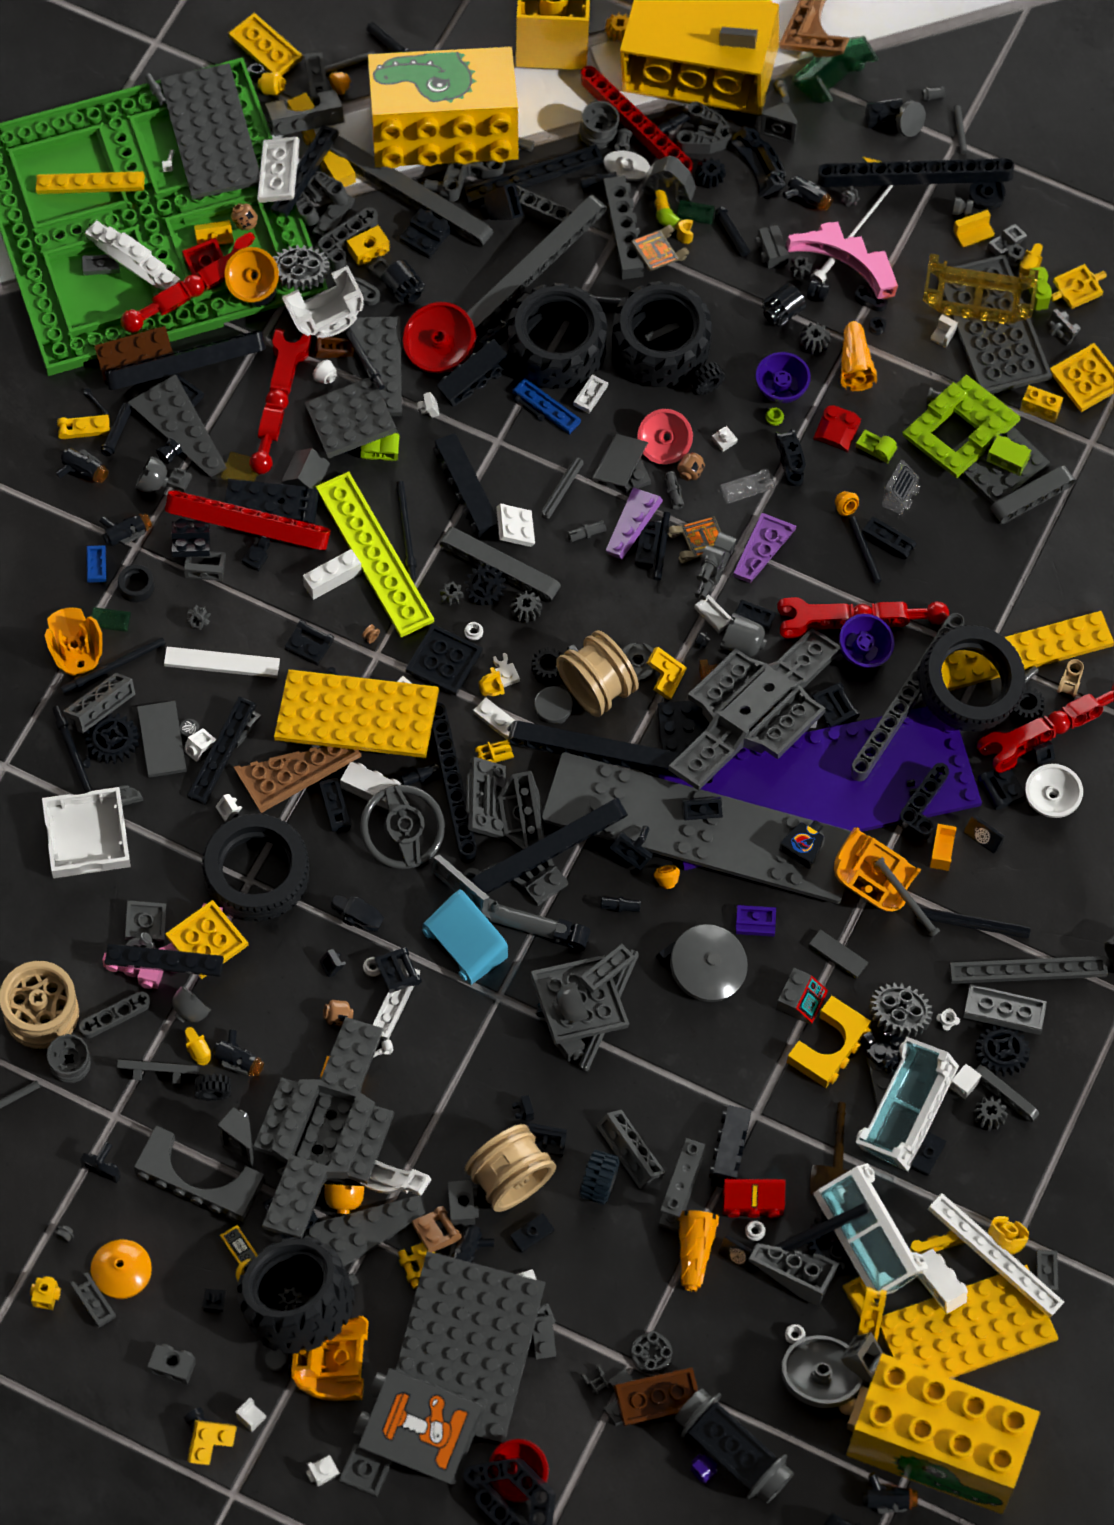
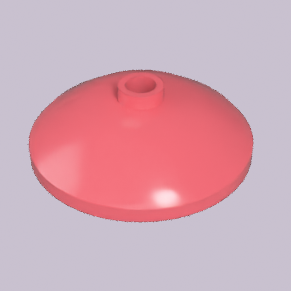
(654, 429)

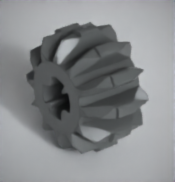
(815, 337)
(531, 609)
(987, 1107)

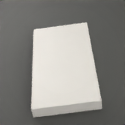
(278, 169)

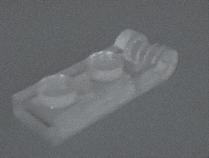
(747, 486)

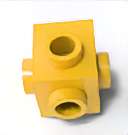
(45, 1293)

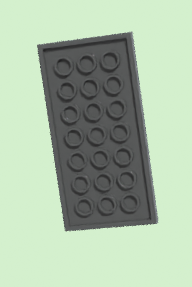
(210, 131)
(997, 352)

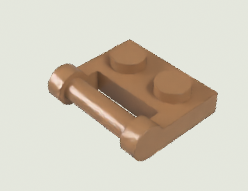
(431, 1234)

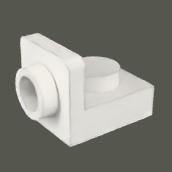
(198, 743)
(322, 1471)

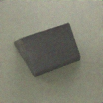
(779, 123)
(306, 469)

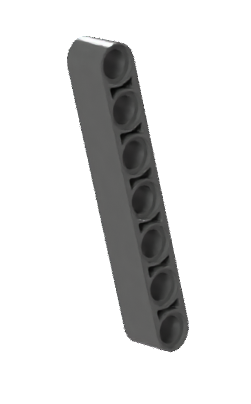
(512, 569)

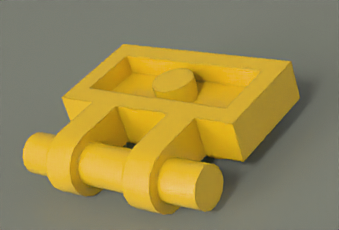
(419, 1254)

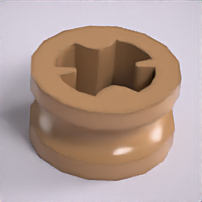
(370, 633)

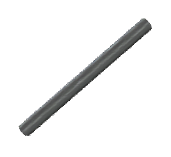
(595, 1040)

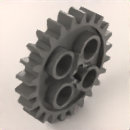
(302, 267)
(900, 1010)

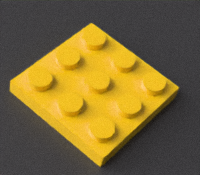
(1085, 377)
(207, 933)

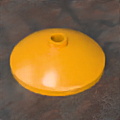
(240, 271)
(124, 1280)

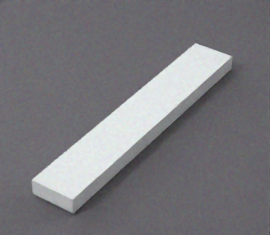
(222, 662)

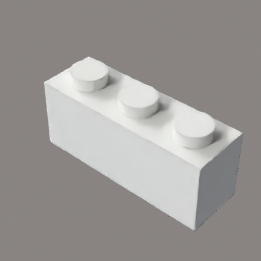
(332, 574)
(365, 782)
(942, 1282)

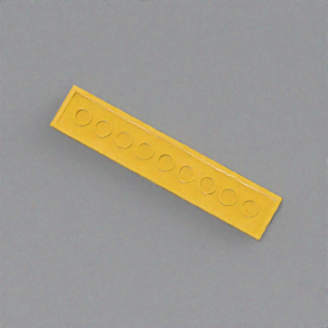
(1035, 648)

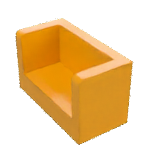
(943, 847)

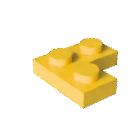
(670, 671)
(205, 1436)

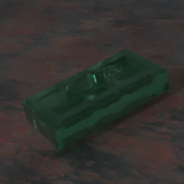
(696, 212)
(112, 619)

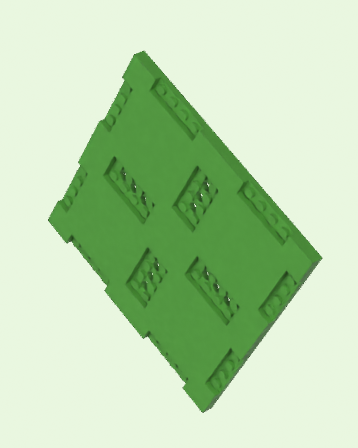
(80, 310)

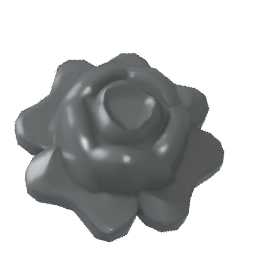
(849, 196)

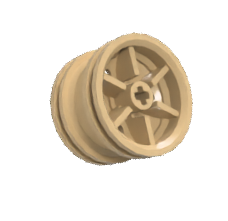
(597, 673)

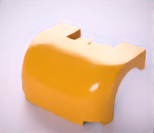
(857, 872)
(336, 1366)

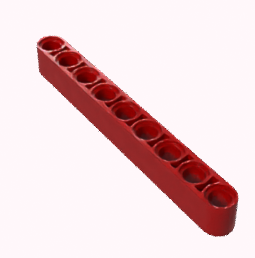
(593, 80)
(247, 520)

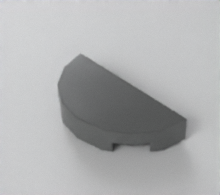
(129, 795)

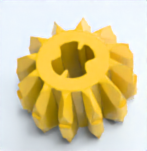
(616, 26)

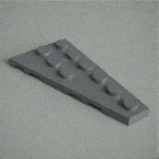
(382, 344)
(175, 417)
(364, 1230)

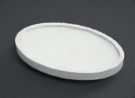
(627, 164)

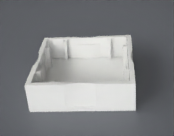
(86, 832)

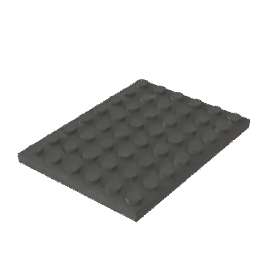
(472, 1334)

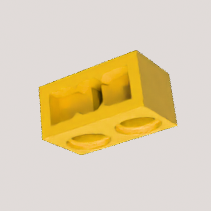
(1041, 404)

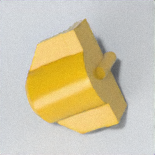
(491, 684)

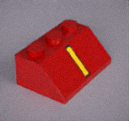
(754, 1197)

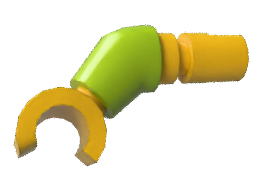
(666, 217)

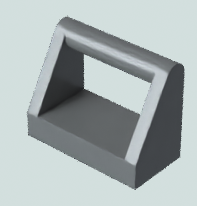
(205, 571)
(855, 1352)

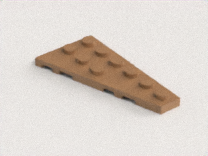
(290, 773)

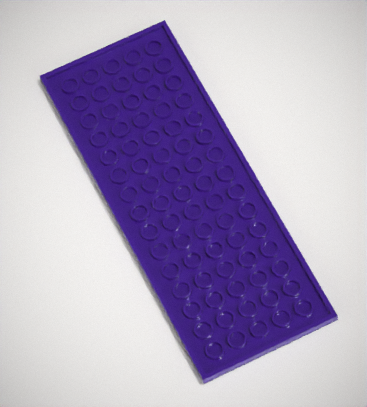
(817, 781)

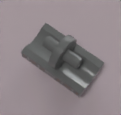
(1061, 327)

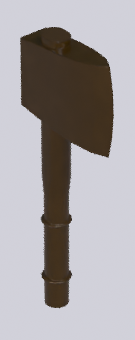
(823, 1175)

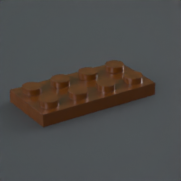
(133, 349)
(655, 1396)

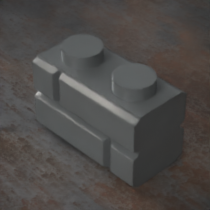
(772, 246)

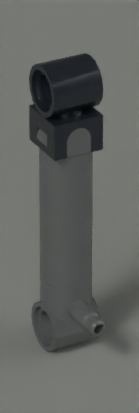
(561, 931)

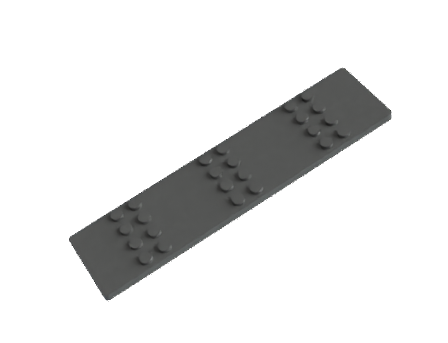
(738, 844)

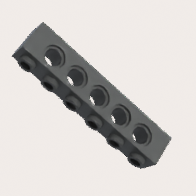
(618, 187)

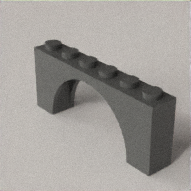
(232, 1199)

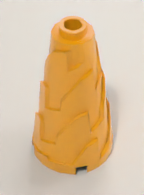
(856, 364)
(696, 1238)

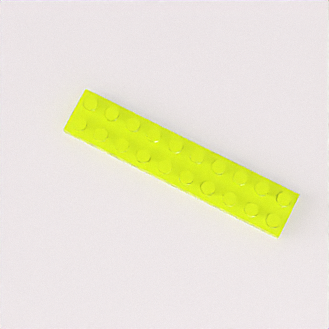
(375, 553)

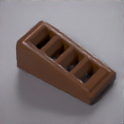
(333, 352)

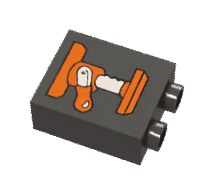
(419, 1424)

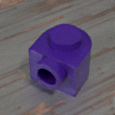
(703, 1468)

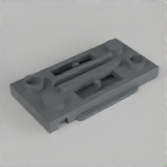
(482, 802)

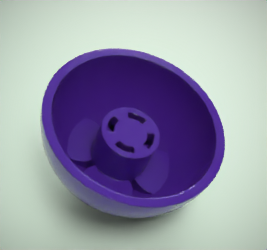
(782, 377)
(868, 633)

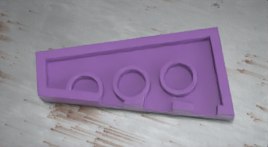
(635, 516)
(762, 546)

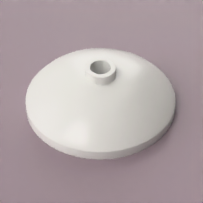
(1058, 781)

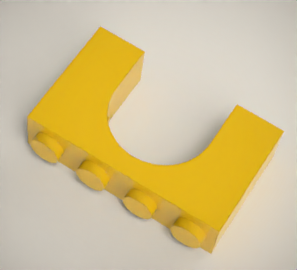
(824, 1067)

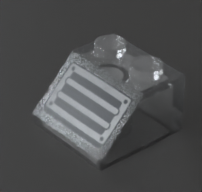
(901, 488)

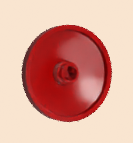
(439, 337)

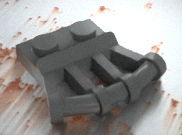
(544, 884)

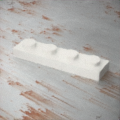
(393, 1007)

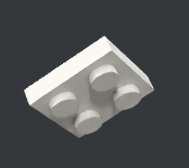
(515, 525)

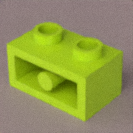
(1008, 455)

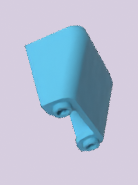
(467, 936)

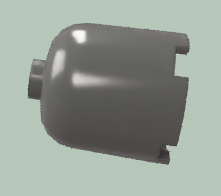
(744, 635)

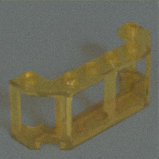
(980, 281)

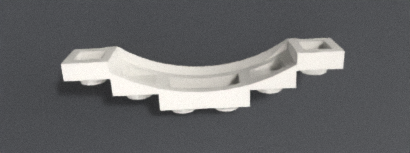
(131, 255)
(392, 1180)

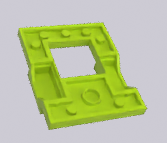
(974, 406)

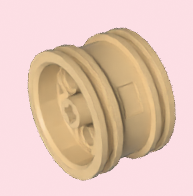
(31, 983)
(510, 1168)

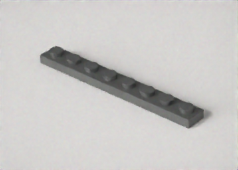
(1028, 969)

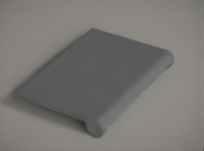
(620, 460)

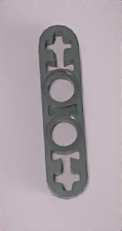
(116, 1017)
(1007, 1094)

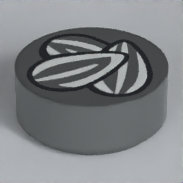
(189, 727)

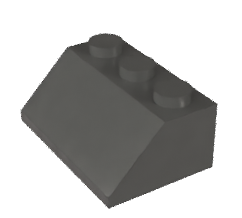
(236, 1136)

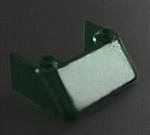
(824, 72)

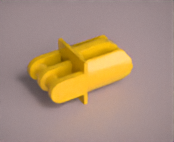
(1031, 259)
(497, 751)
(197, 1047)

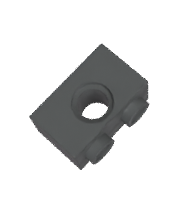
(460, 1214)
(180, 1372)

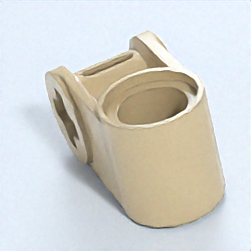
(1071, 681)

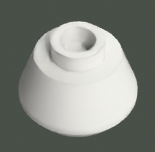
(324, 372)

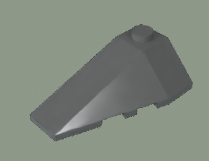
(800, 1273)

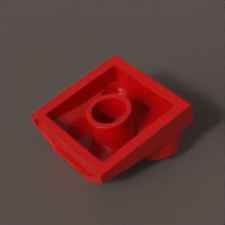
(202, 255)
(837, 427)

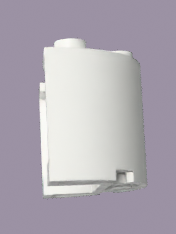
(327, 311)

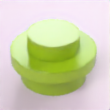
(774, 416)

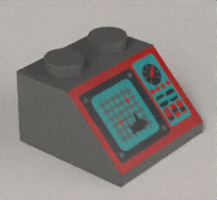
(802, 996)

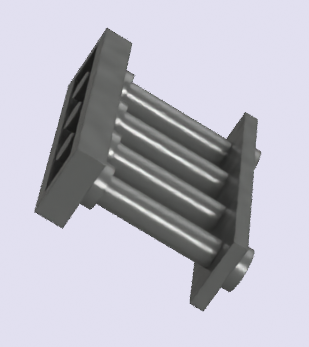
(681, 1184)

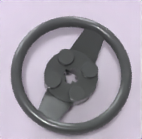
(406, 838)

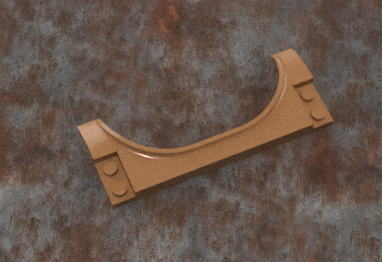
(807, 34)

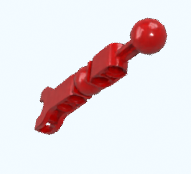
(182, 292)
(277, 399)
(835, 615)
(1021, 740)

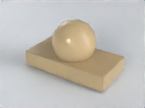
(854, 1408)

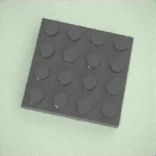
(350, 417)
(997, 482)
(602, 1006)

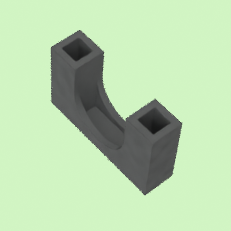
(286, 121)

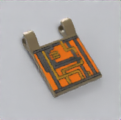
(656, 250)
(697, 537)

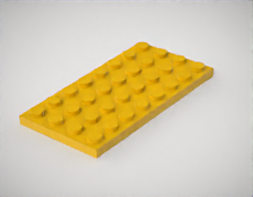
(356, 713)
(984, 1330)

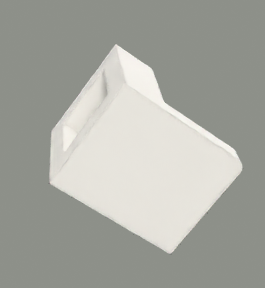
(945, 331)
(965, 1081)
(250, 1415)

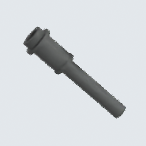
(780, 86)

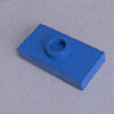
(96, 563)

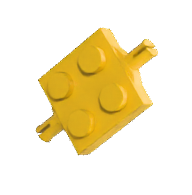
(1078, 286)

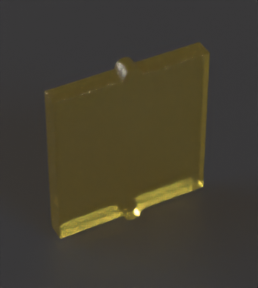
(238, 468)

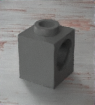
(572, 1049)

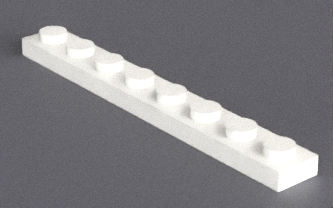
(996, 1256)

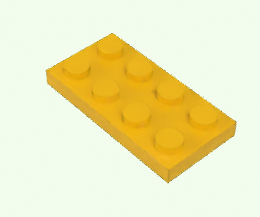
(265, 45)

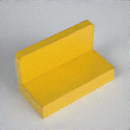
(973, 228)
(220, 230)

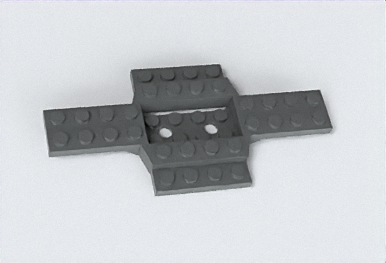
(739, 685)
(348, 1142)

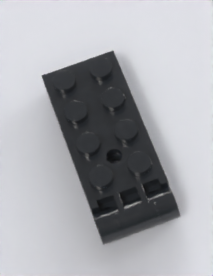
(266, 497)

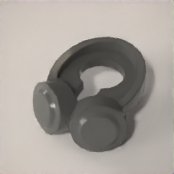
(144, 939)

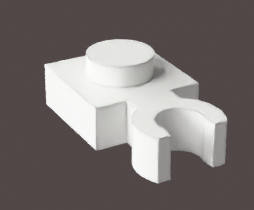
(507, 671)

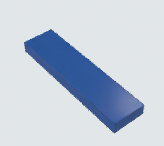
(547, 405)

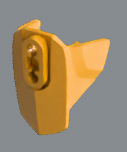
(74, 640)

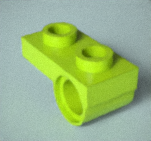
(879, 447)

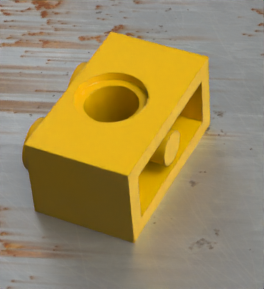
(373, 237)

